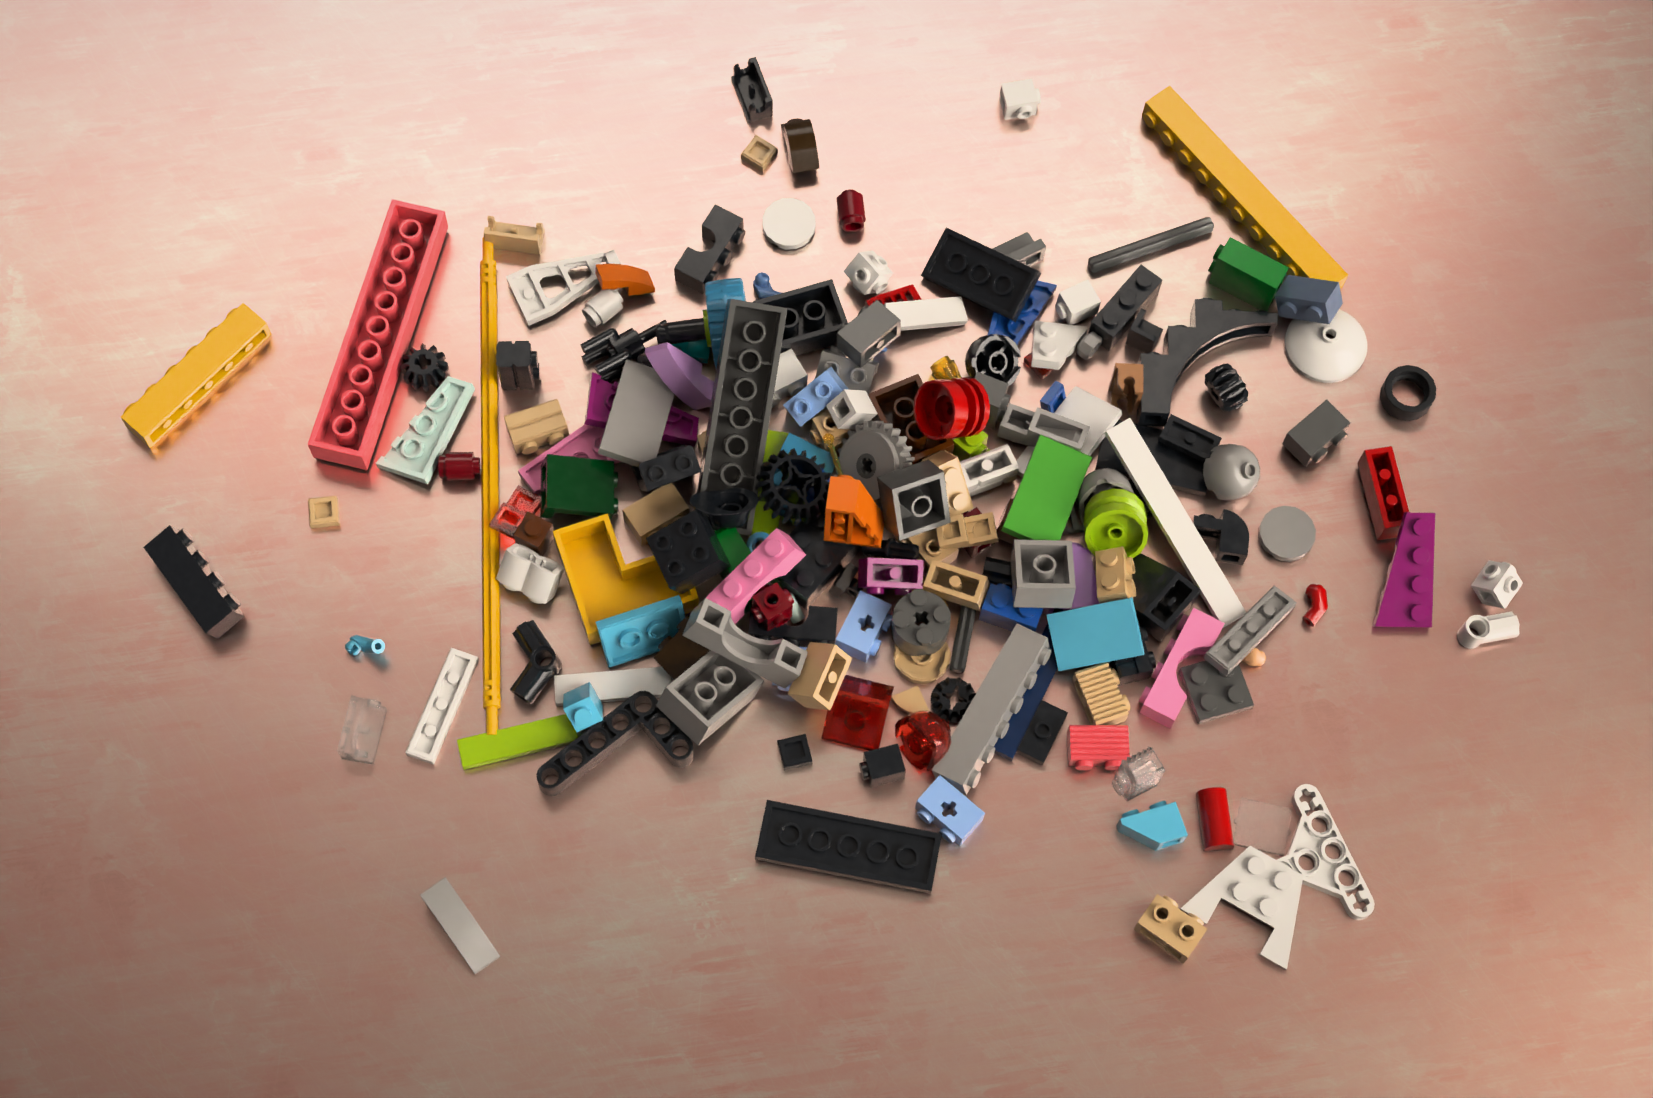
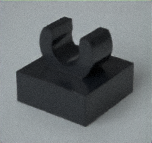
(846, 582)

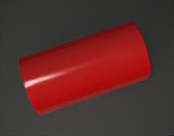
(1214, 819)

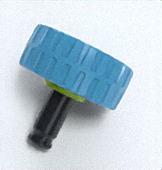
(711, 325)

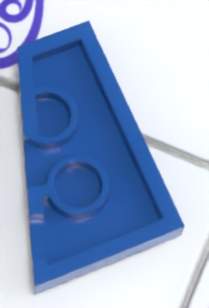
(1036, 302)

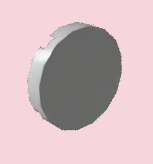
(1287, 533)

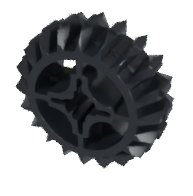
(790, 467)

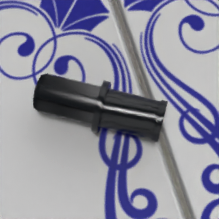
(892, 550)

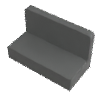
(1023, 249)

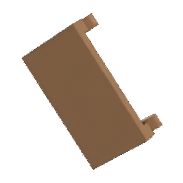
(1127, 384)

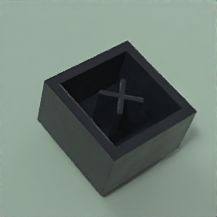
(688, 552)

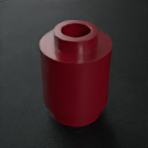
(851, 210)
(458, 466)

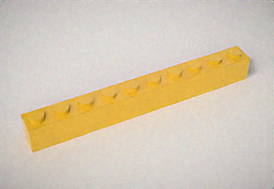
(1238, 188)

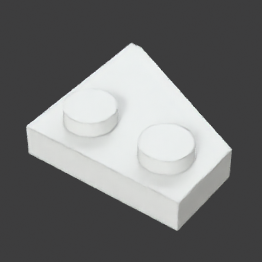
(1054, 343)

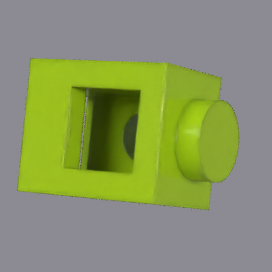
(970, 446)

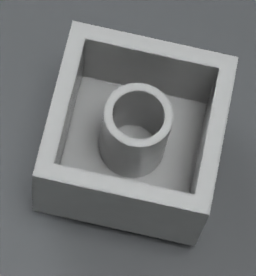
(1042, 574)

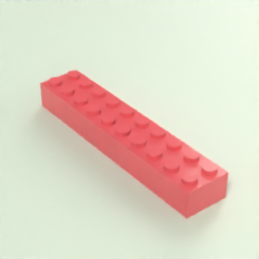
(378, 335)

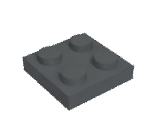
(1213, 693)

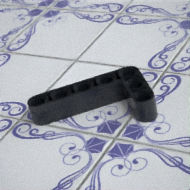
(613, 740)

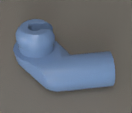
(763, 287)

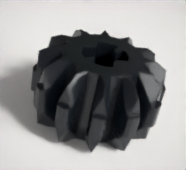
(420, 377)
(1226, 387)

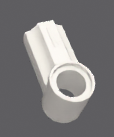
(1489, 628)

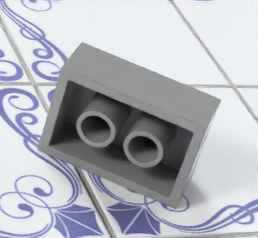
(708, 695)

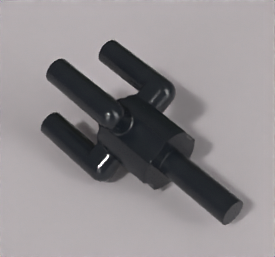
(617, 347)

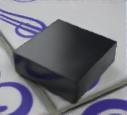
(794, 752)

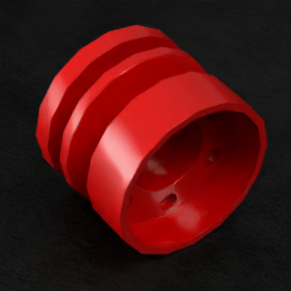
(951, 408)

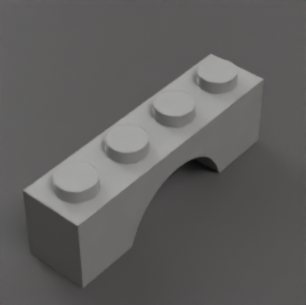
(771, 659)

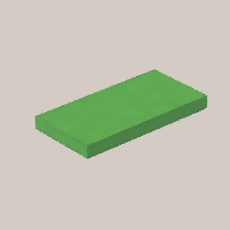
(1046, 491)

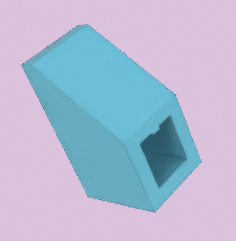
(1156, 827)

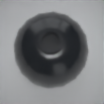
(994, 357)

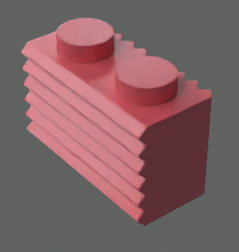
(1097, 746)

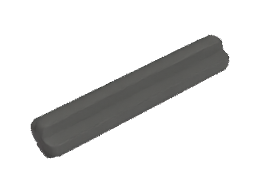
(962, 639)

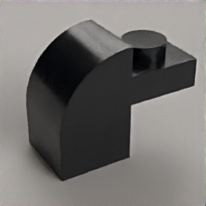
(1230, 534)

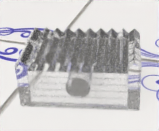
(1138, 774)

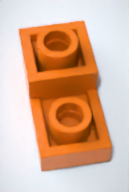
(618, 276)

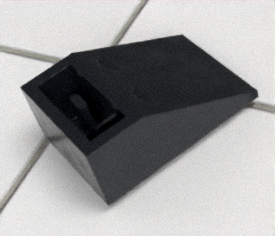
(1160, 596)

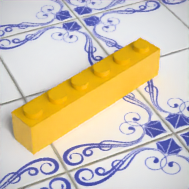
(196, 375)

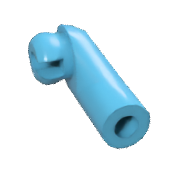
(365, 644)

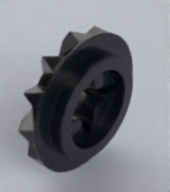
(941, 704)

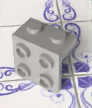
(851, 374)

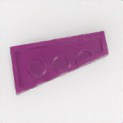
(1409, 584)

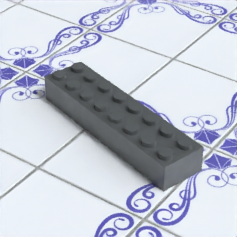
(742, 399)

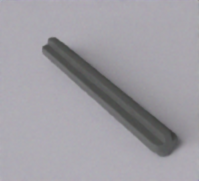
(1150, 244)

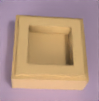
(759, 153)
(323, 512)

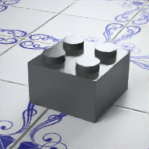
(914, 499)

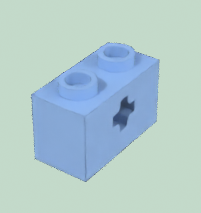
(815, 396)
(864, 611)
(944, 796)

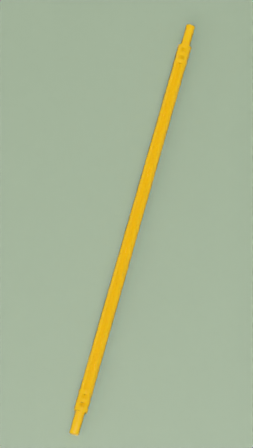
(489, 488)

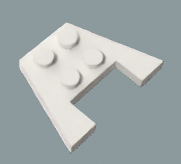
(1260, 889)

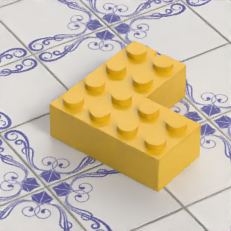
(603, 581)

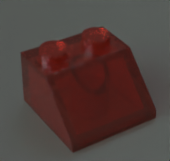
(858, 713)

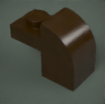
(800, 145)

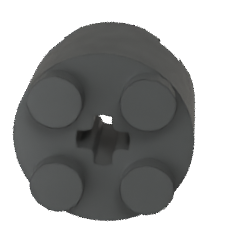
(927, 637)

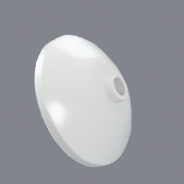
(1322, 357)

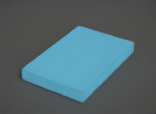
(639, 630)
(1095, 634)

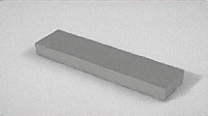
(1250, 630)

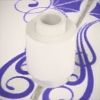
(602, 307)

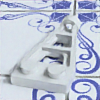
(530, 296)

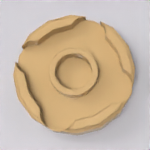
(922, 668)

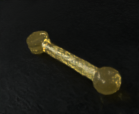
(828, 439)

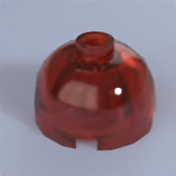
(924, 738)

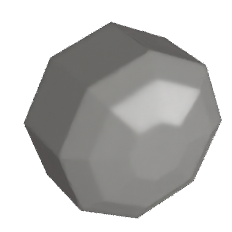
(1089, 345)

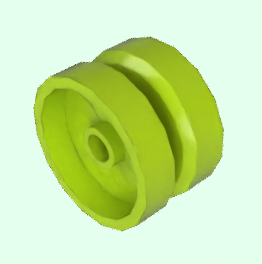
(1115, 520)

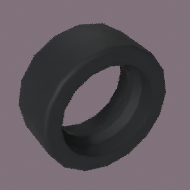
(1417, 376)

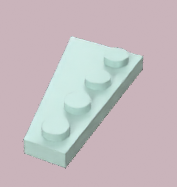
(419, 448)

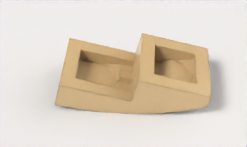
(968, 531)

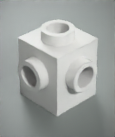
(868, 272)
(1497, 584)

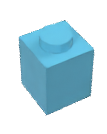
(583, 707)

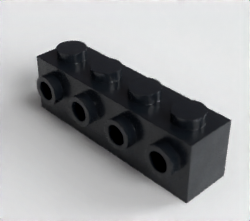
(194, 581)

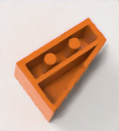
(852, 514)

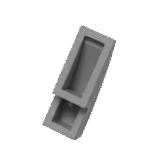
(1026, 426)
(460, 925)

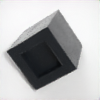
(1143, 334)

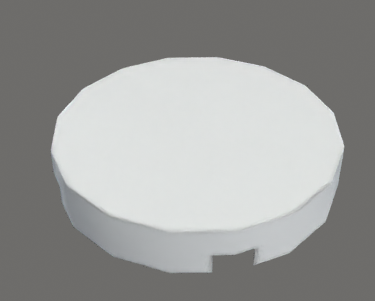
(789, 223)

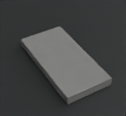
(636, 415)

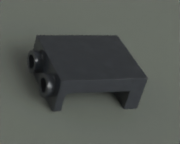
(667, 468)

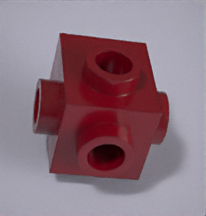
(769, 614)

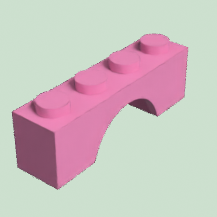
(768, 561)
(1166, 697)

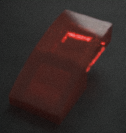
(512, 513)

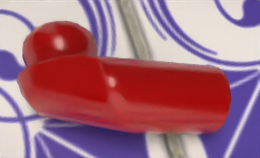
(1319, 604)

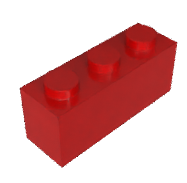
(1383, 491)

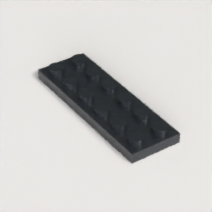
(848, 846)

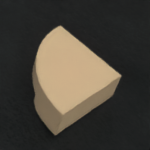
(910, 700)

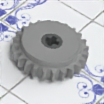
(872, 452)

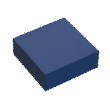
(1053, 397)

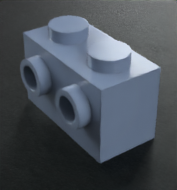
(1308, 299)

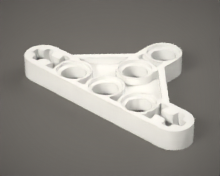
(1326, 870)

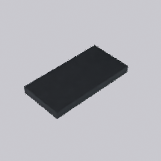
(981, 274)
(1179, 469)

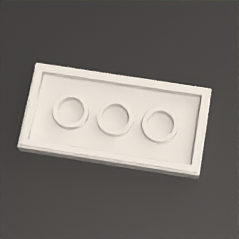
(1087, 410)

